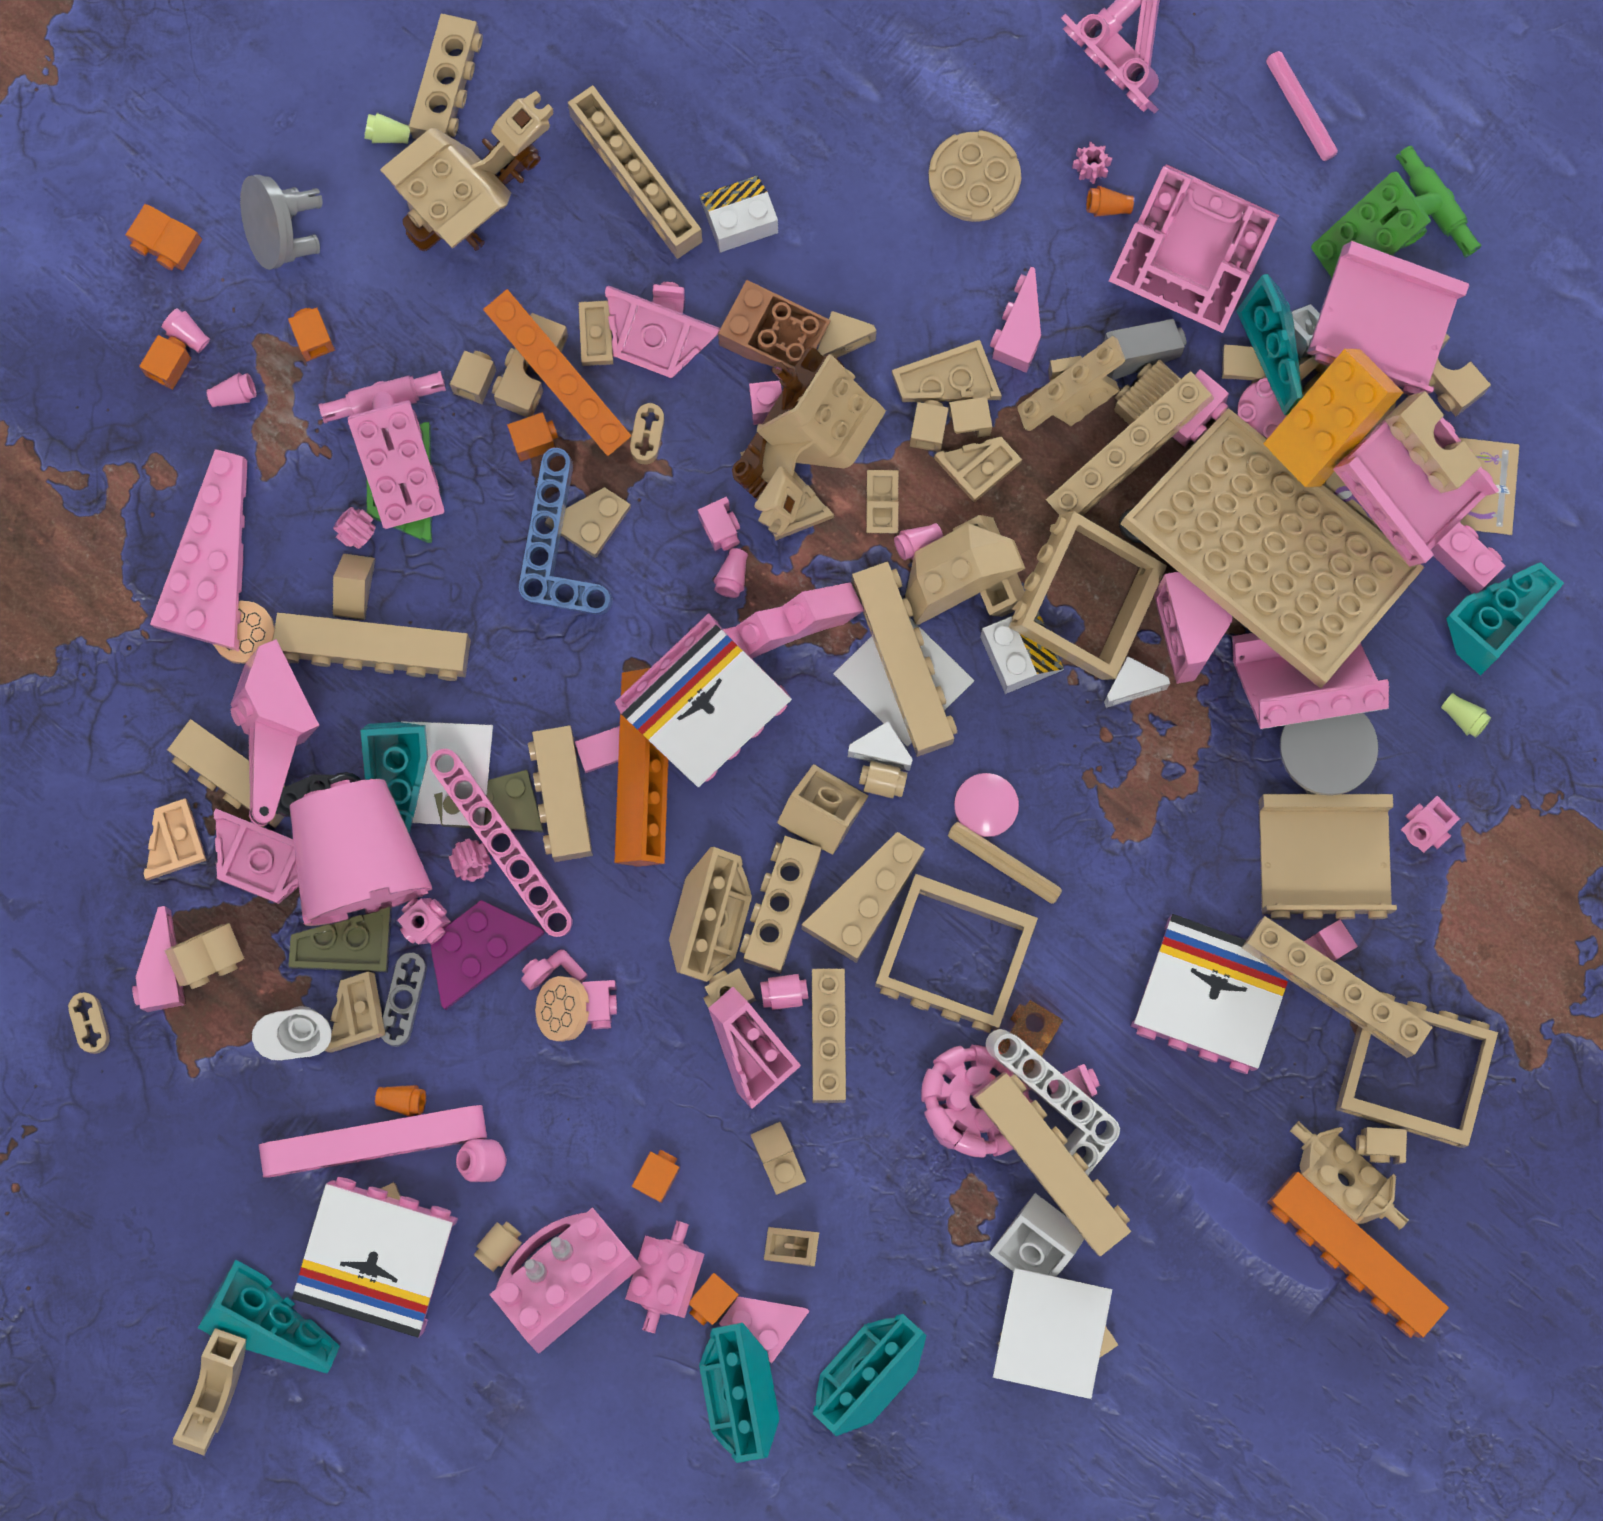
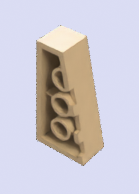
(860, 905)

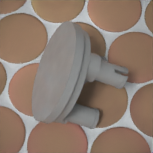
(268, 223)
(1330, 753)

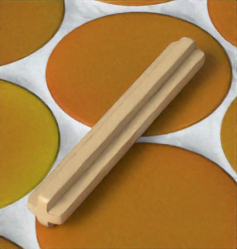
(1005, 862)

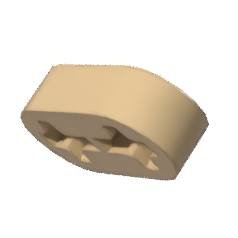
(640, 432)
(81, 1025)

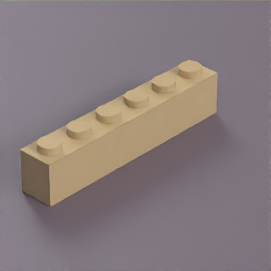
(372, 645)
(903, 659)
(1052, 1164)

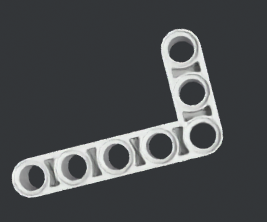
(1061, 1100)

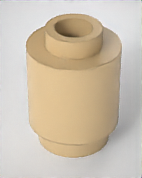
(883, 779)
(498, 1245)

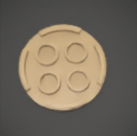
(974, 176)

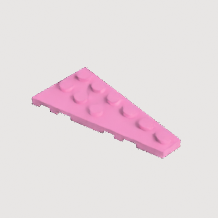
(207, 570)

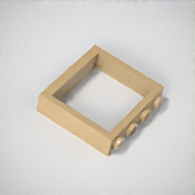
(1129, 617)
(950, 1009)
(1413, 1124)

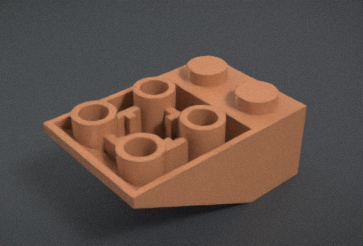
(770, 327)

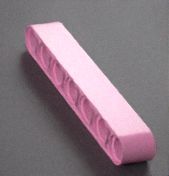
(496, 827)
(372, 1141)

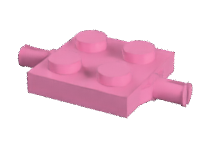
(665, 1276)

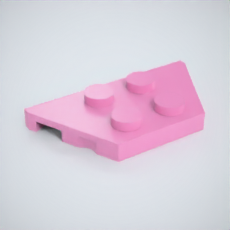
(654, 334)
(254, 858)

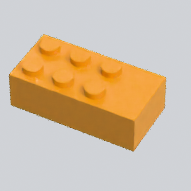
(1333, 417)

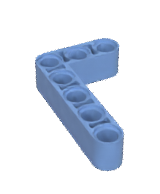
(550, 542)

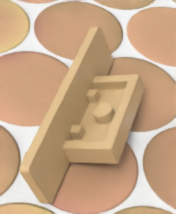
(1076, 389)

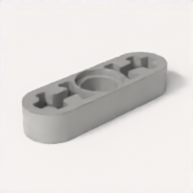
(417, 977)

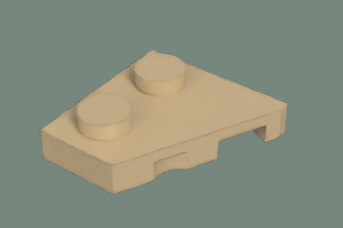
(593, 520)

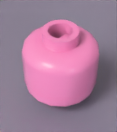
(481, 1160)

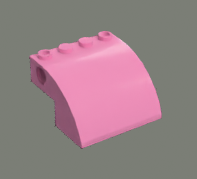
(1193, 248)

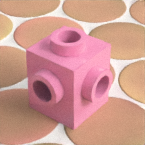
(1429, 824)
(434, 921)

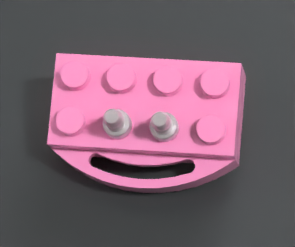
(562, 1277)

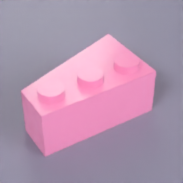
(751, 1048)

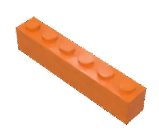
(557, 372)
(640, 793)
(1357, 1255)

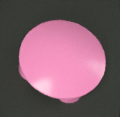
(1260, 408)
(986, 804)

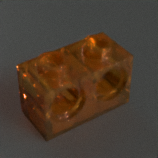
(1036, 1040)

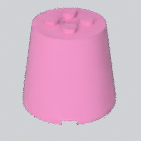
(353, 852)

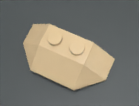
(959, 569)
(710, 915)

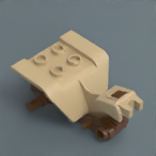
(454, 189)
(815, 421)

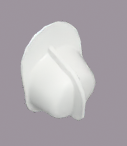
(291, 1034)

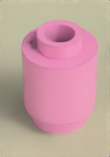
(784, 992)

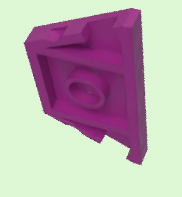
(477, 948)

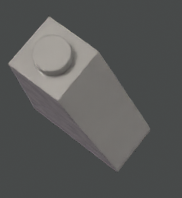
(1147, 345)

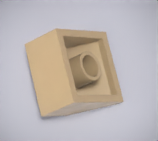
(822, 809)

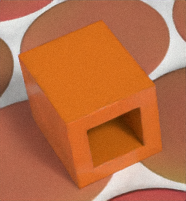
(311, 333)
(165, 361)
(532, 436)
(657, 1175)
(712, 1300)

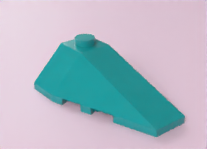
(1272, 334)
(1494, 617)
(398, 756)
(269, 1323)

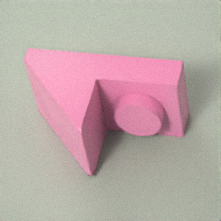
(1333, 941)

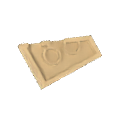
(948, 376)

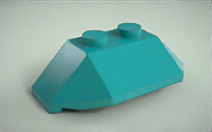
(868, 1373)
(739, 1392)

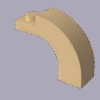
(214, 1391)

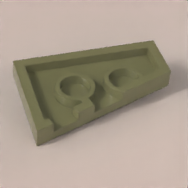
(511, 797)
(346, 945)

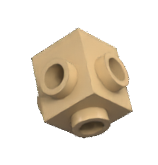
(723, 982)

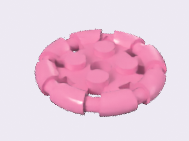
(957, 1097)

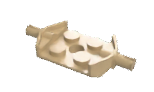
(1368, 1190)

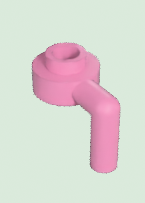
(538, 971)

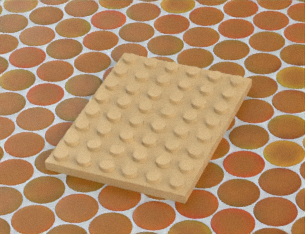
(1271, 551)

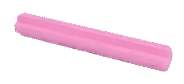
(1301, 106)

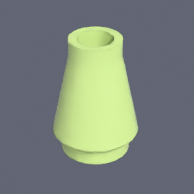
(386, 130)
(1467, 715)

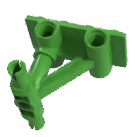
(1395, 218)

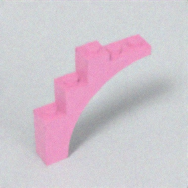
(801, 616)

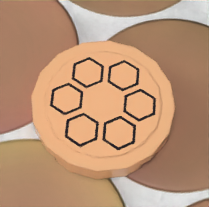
(254, 630)
(562, 1008)

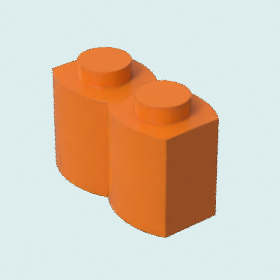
(163, 237)

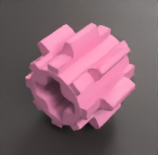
(1089, 155)
(354, 527)
(470, 860)

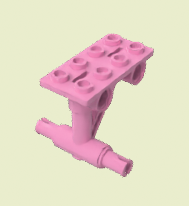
(1115, 52)
(392, 446)

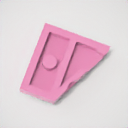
(767, 1321)

